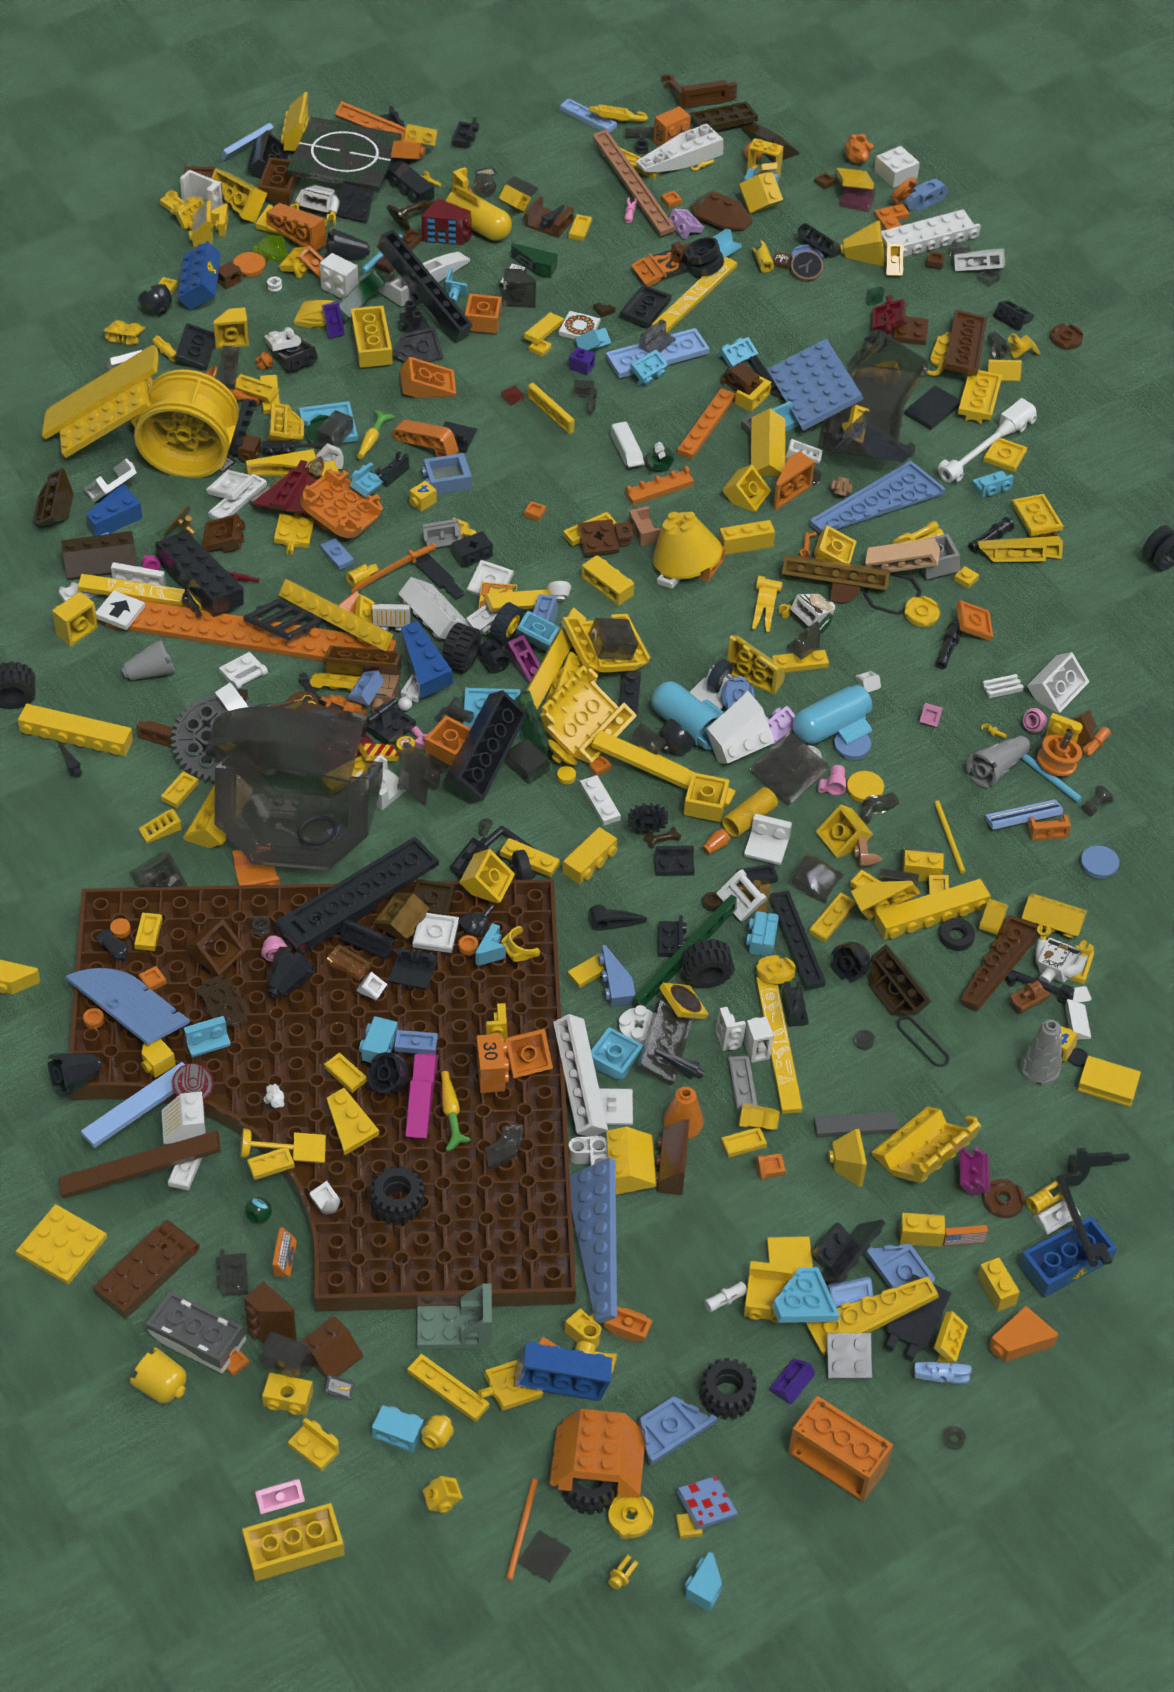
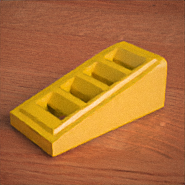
(159, 821)

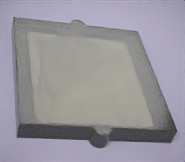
(544, 1556)

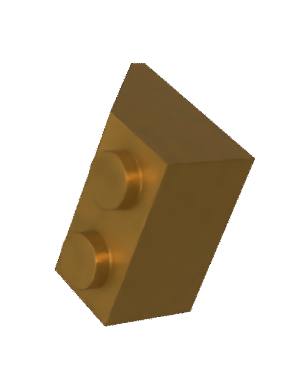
(401, 915)

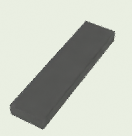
(866, 1122)

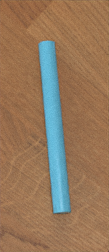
(371, 263)
(1053, 779)

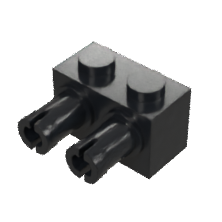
(412, 319)

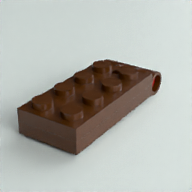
(145, 1268)

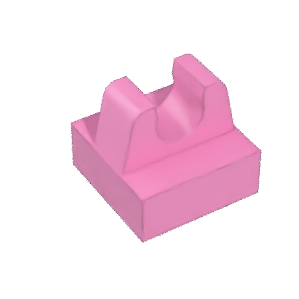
(931, 714)

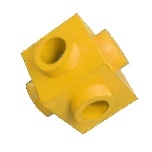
(442, 1494)

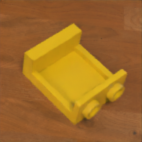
(764, 1286)

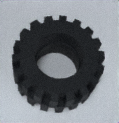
(461, 647)
(16, 685)
(708, 963)
(397, 1209)
(728, 1404)
(591, 1499)

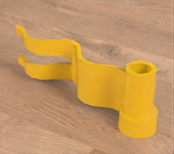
(766, 599)

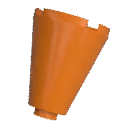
(682, 1107)

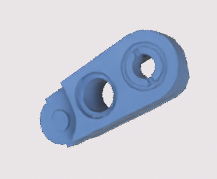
(926, 195)

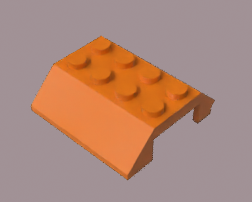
(599, 1448)

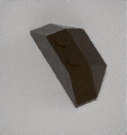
(54, 499)
(896, 984)

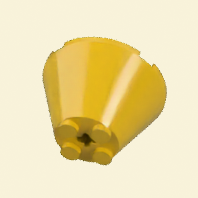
(685, 547)

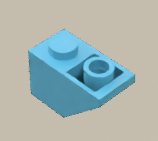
(705, 1585)

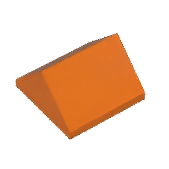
(528, 1053)

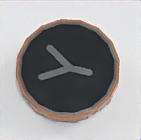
(807, 266)

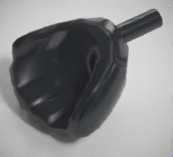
(476, 922)

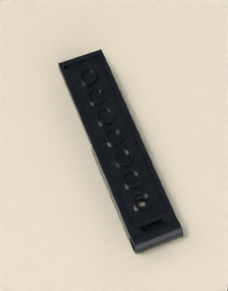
(355, 895)

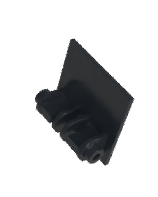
(462, 434)
(413, 968)

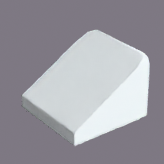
(869, 681)
(371, 986)

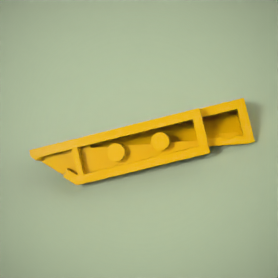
(1023, 549)

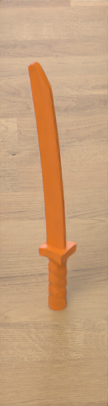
(411, 557)

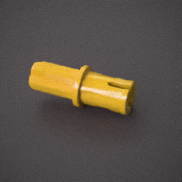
(165, 348)

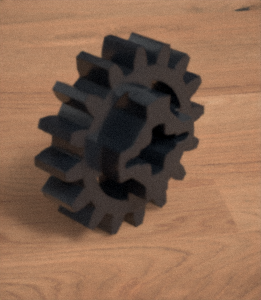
(647, 818)

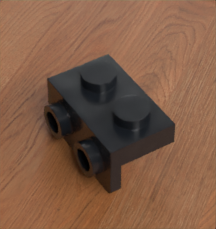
(465, 133)

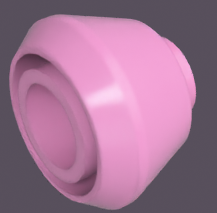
(1034, 720)
(270, 946)

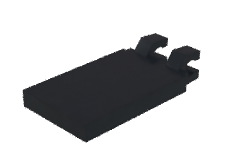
(918, 1324)

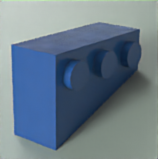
(114, 512)

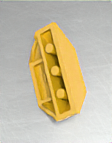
(284, 424)

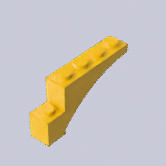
(281, 464)

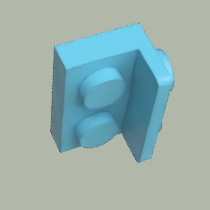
(737, 352)
(649, 367)
(365, 481)
(993, 484)
(206, 1036)

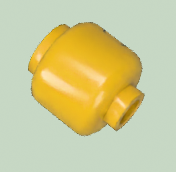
(437, 1431)

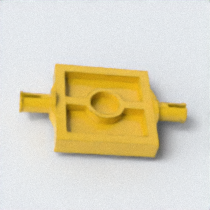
(293, 531)
(502, 1388)

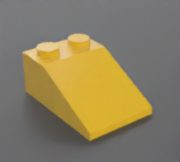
(880, 895)

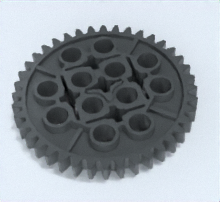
(187, 739)

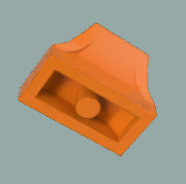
(629, 1325)

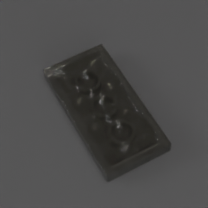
(667, 1034)

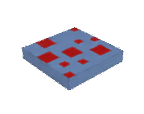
(706, 1502)

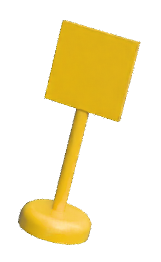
(305, 1148)

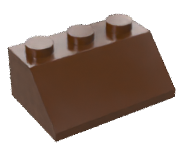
(277, 183)
(672, 1158)
(267, 1313)

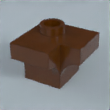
(1088, 727)

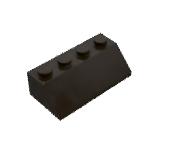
(97, 553)

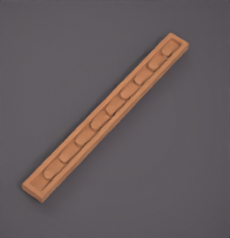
(633, 183)

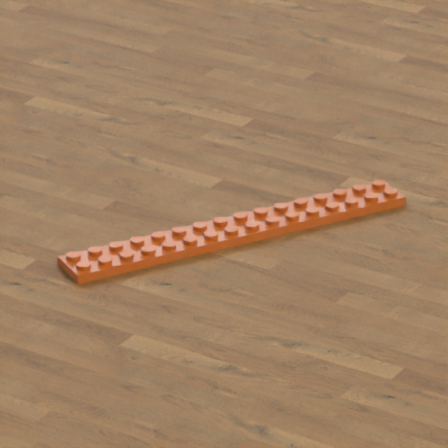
(235, 632)

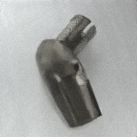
(998, 344)
(877, 804)

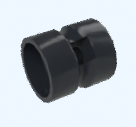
(493, 656)

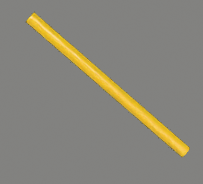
(949, 836)

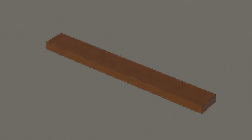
(139, 1164)

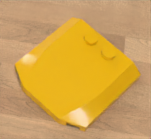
(579, 636)

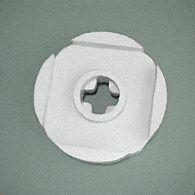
(634, 1016)

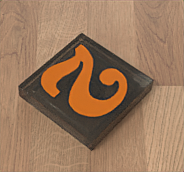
(670, 267)

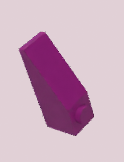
(522, 657)

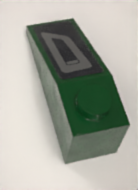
(535, 260)

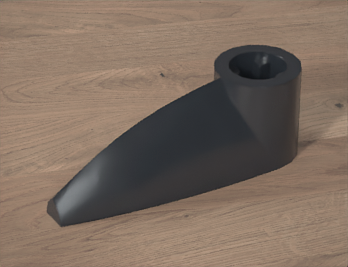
(611, 919)

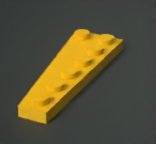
(875, 1311)

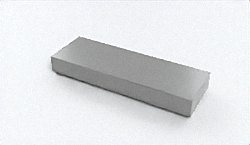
(742, 1081)

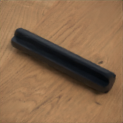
(762, 371)

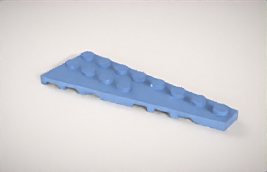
(891, 492)
(595, 1224)

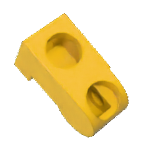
(759, 1116)

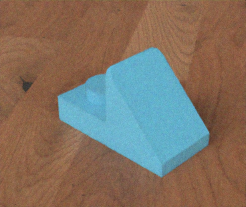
(593, 339)
(490, 949)

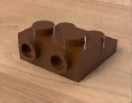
(224, 533)

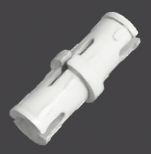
(725, 1296)

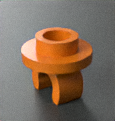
(264, 360)

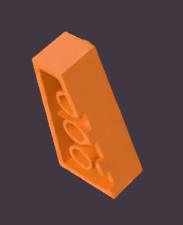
(298, 225)

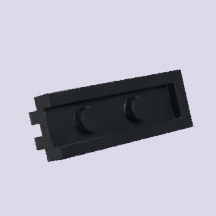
(367, 938)

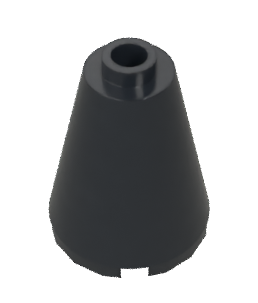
(346, 245)

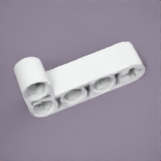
(587, 1151)

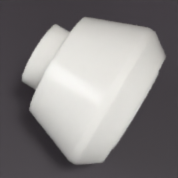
(560, 589)

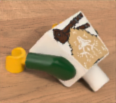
(810, 609)

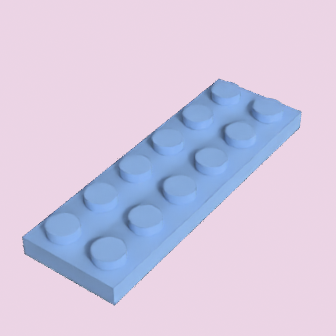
(687, 346)

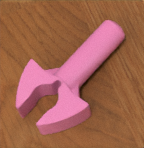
(421, 737)

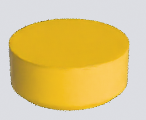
(566, 775)

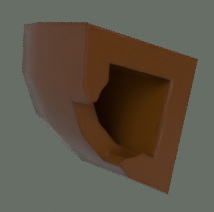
(843, 592)

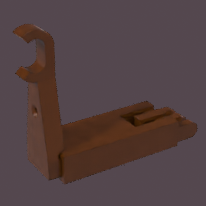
(701, 93)

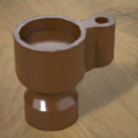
(678, 251)

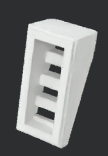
(796, 446)

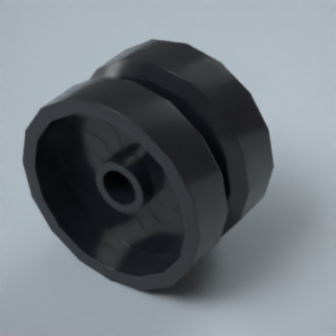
(704, 256)
(1160, 547)

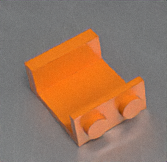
(253, 874)

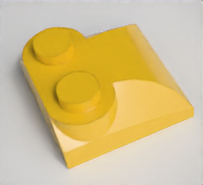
(834, 546)

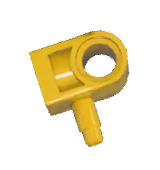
(993, 917)
(582, 1324)

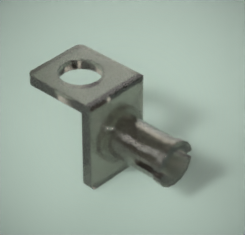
(455, 712)

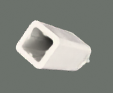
(626, 444)

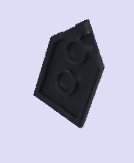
(419, 345)

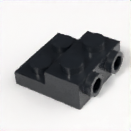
(297, 356)

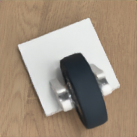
(712, 685)

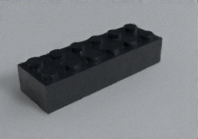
(199, 573)
(485, 747)

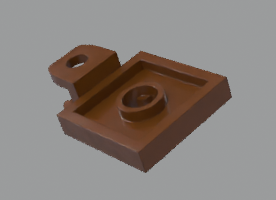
(611, 536)

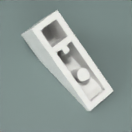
(980, 260)

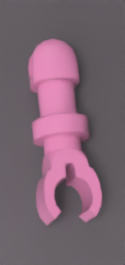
(630, 210)

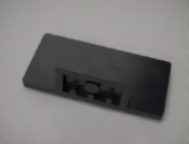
(841, 1251)

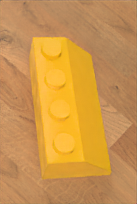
(295, 122)
(202, 829)

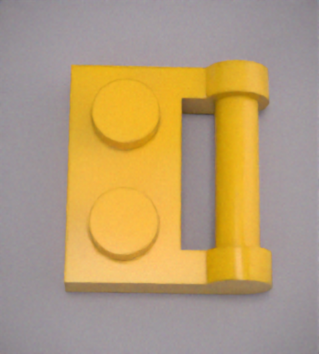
(1059, 725)

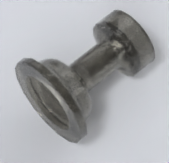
(1102, 796)

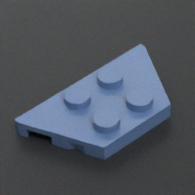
(898, 1264)
(671, 1427)

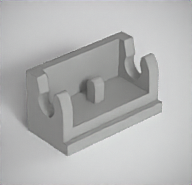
(442, 533)

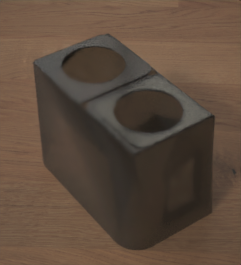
(527, 761)

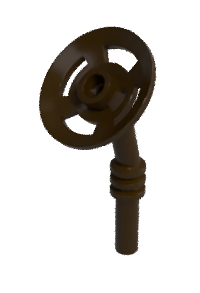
(400, 215)

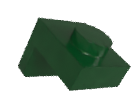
(663, 464)

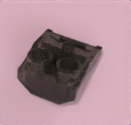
(816, 878)

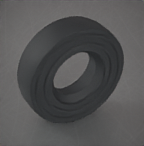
(521, 865)
(957, 924)

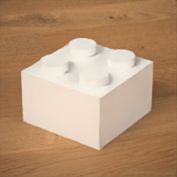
(896, 166)
(338, 275)

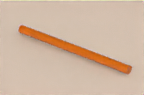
(514, 1558)

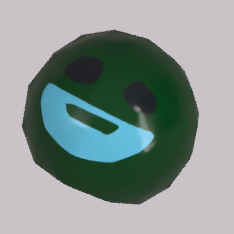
(258, 1210)

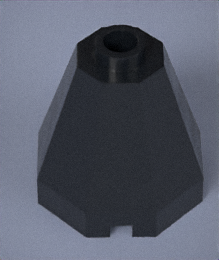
(288, 972)
(72, 1071)

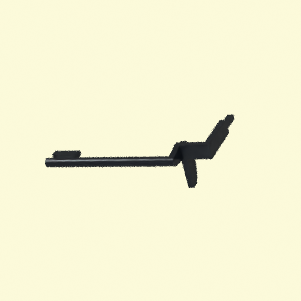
(1079, 1168)

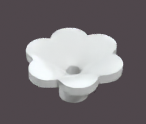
(274, 1096)

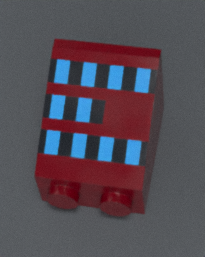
(446, 224)

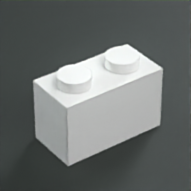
(758, 1039)

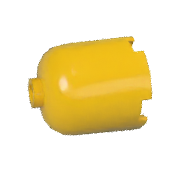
(160, 1377)

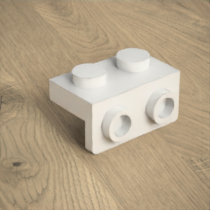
(482, 619)

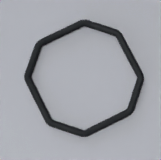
(888, 610)

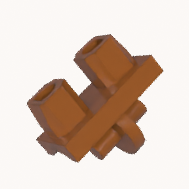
(1029, 996)

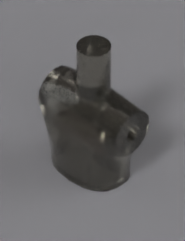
(957, 249)

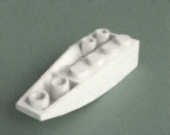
(684, 150)
(398, 289)

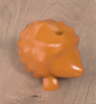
(858, 148)

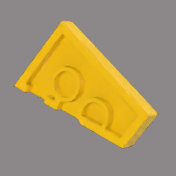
(351, 1122)

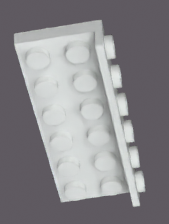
(932, 232)

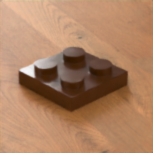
(912, 332)

